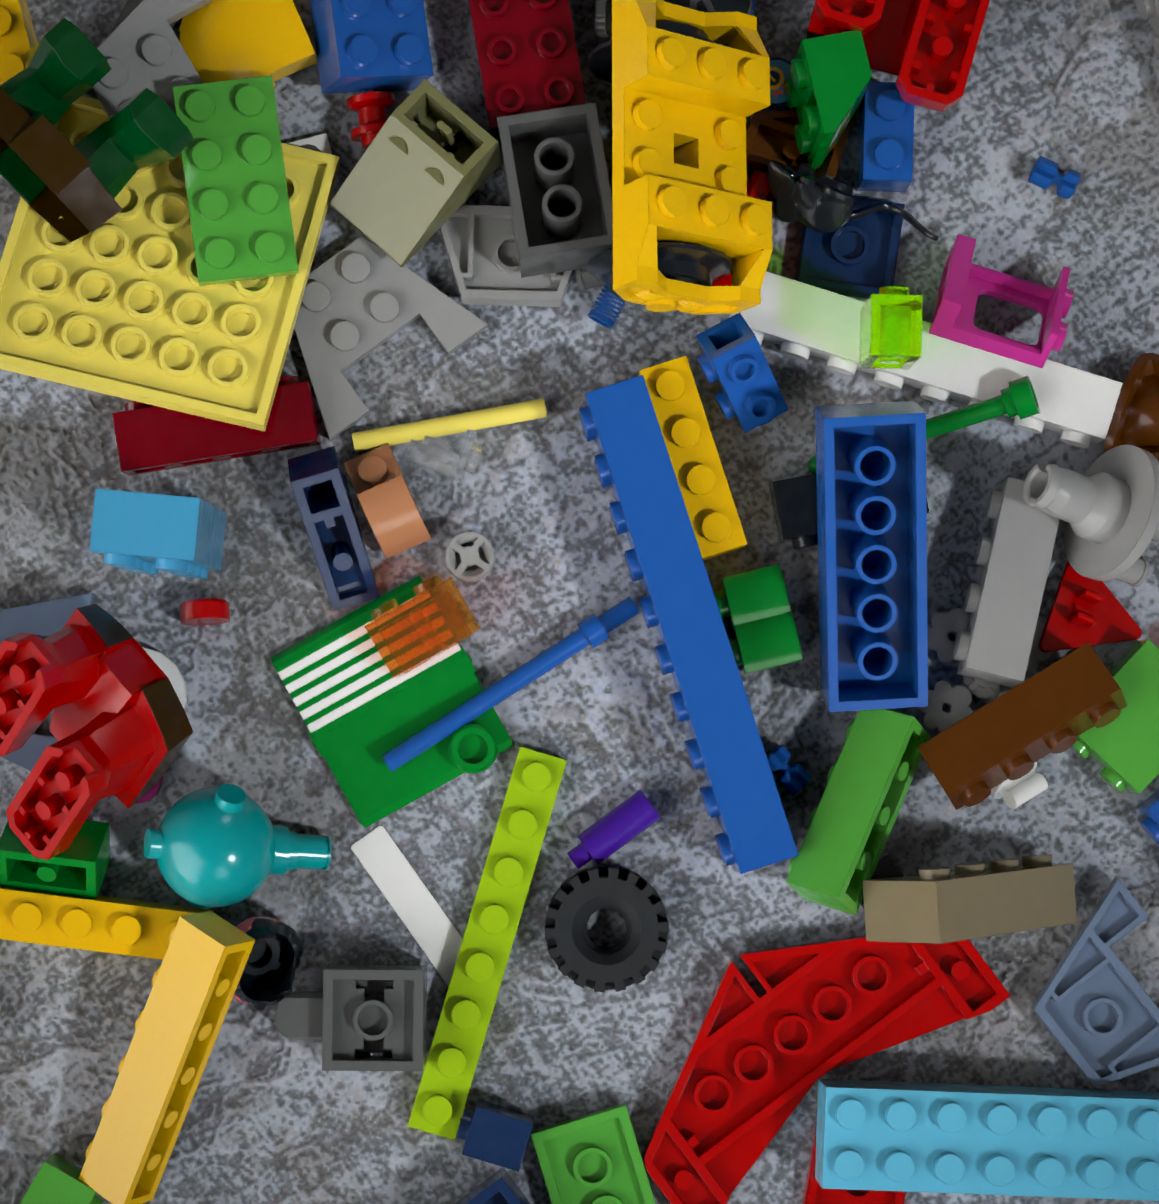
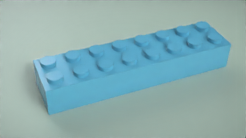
(987, 1139)

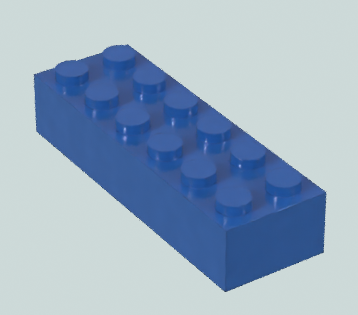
(872, 555)

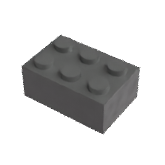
(556, 187)

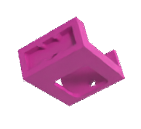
(958, 297)

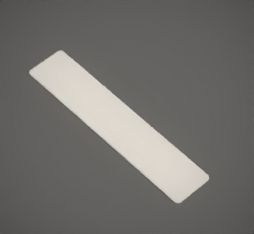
(410, 899)

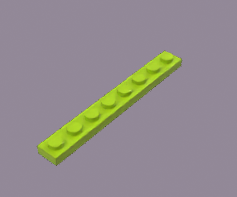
(487, 943)

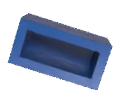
(885, 140)

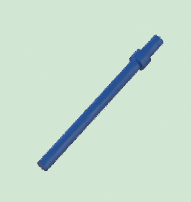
(591, 632)

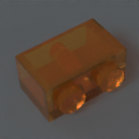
(422, 626)

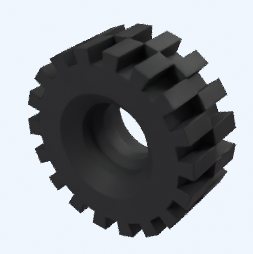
(606, 966)

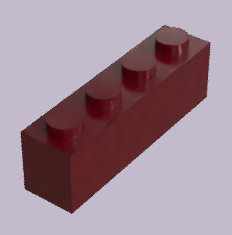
(167, 439)

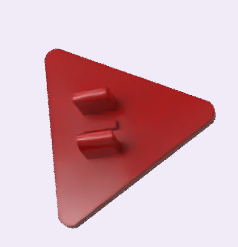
(1085, 613)

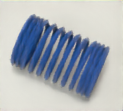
(601, 318)

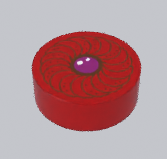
(204, 612)

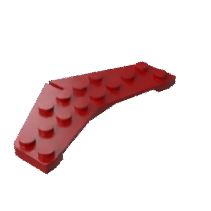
(767, 1050)

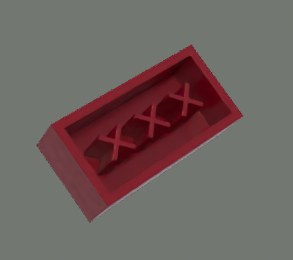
(526, 56)

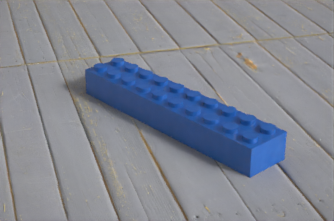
(688, 624)

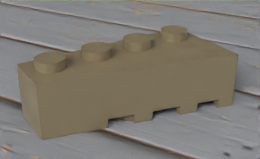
(970, 901)

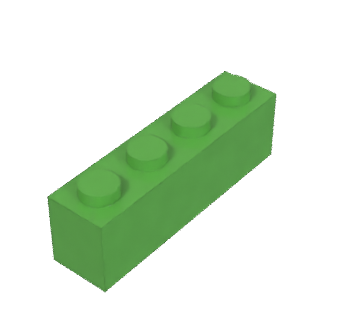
(857, 809)

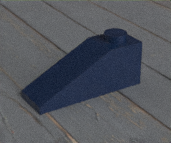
(333, 528)

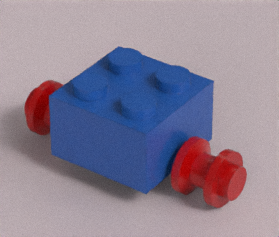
(370, 51)

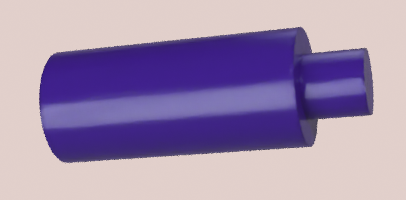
(614, 830)

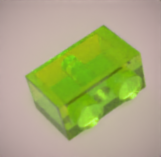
(891, 329)

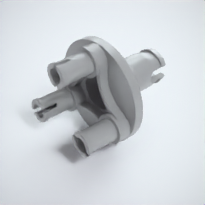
(1106, 511)

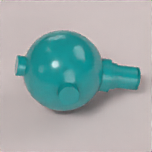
(223, 847)

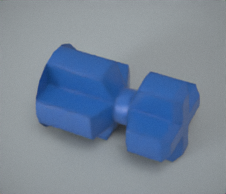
(1046, 173)
(793, 776)

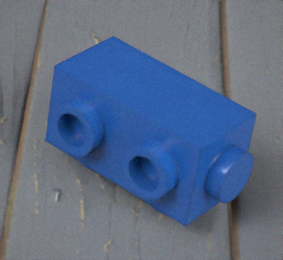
(742, 372)

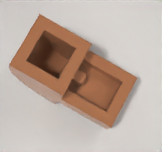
(387, 501)

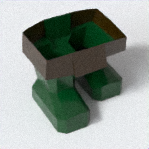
(86, 176)

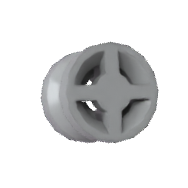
(467, 546)

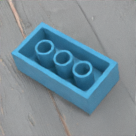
(157, 533)

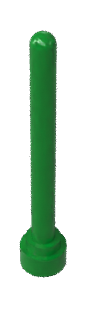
(1014, 400)

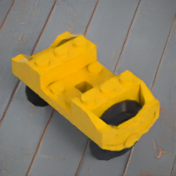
(683, 158)

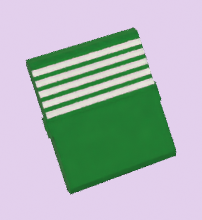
(363, 712)

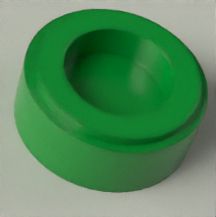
(473, 748)

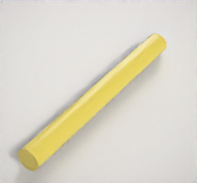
(449, 424)

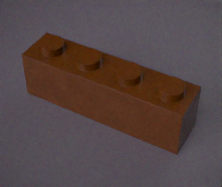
(1023, 727)

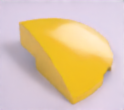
(246, 40)

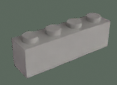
(1008, 588)

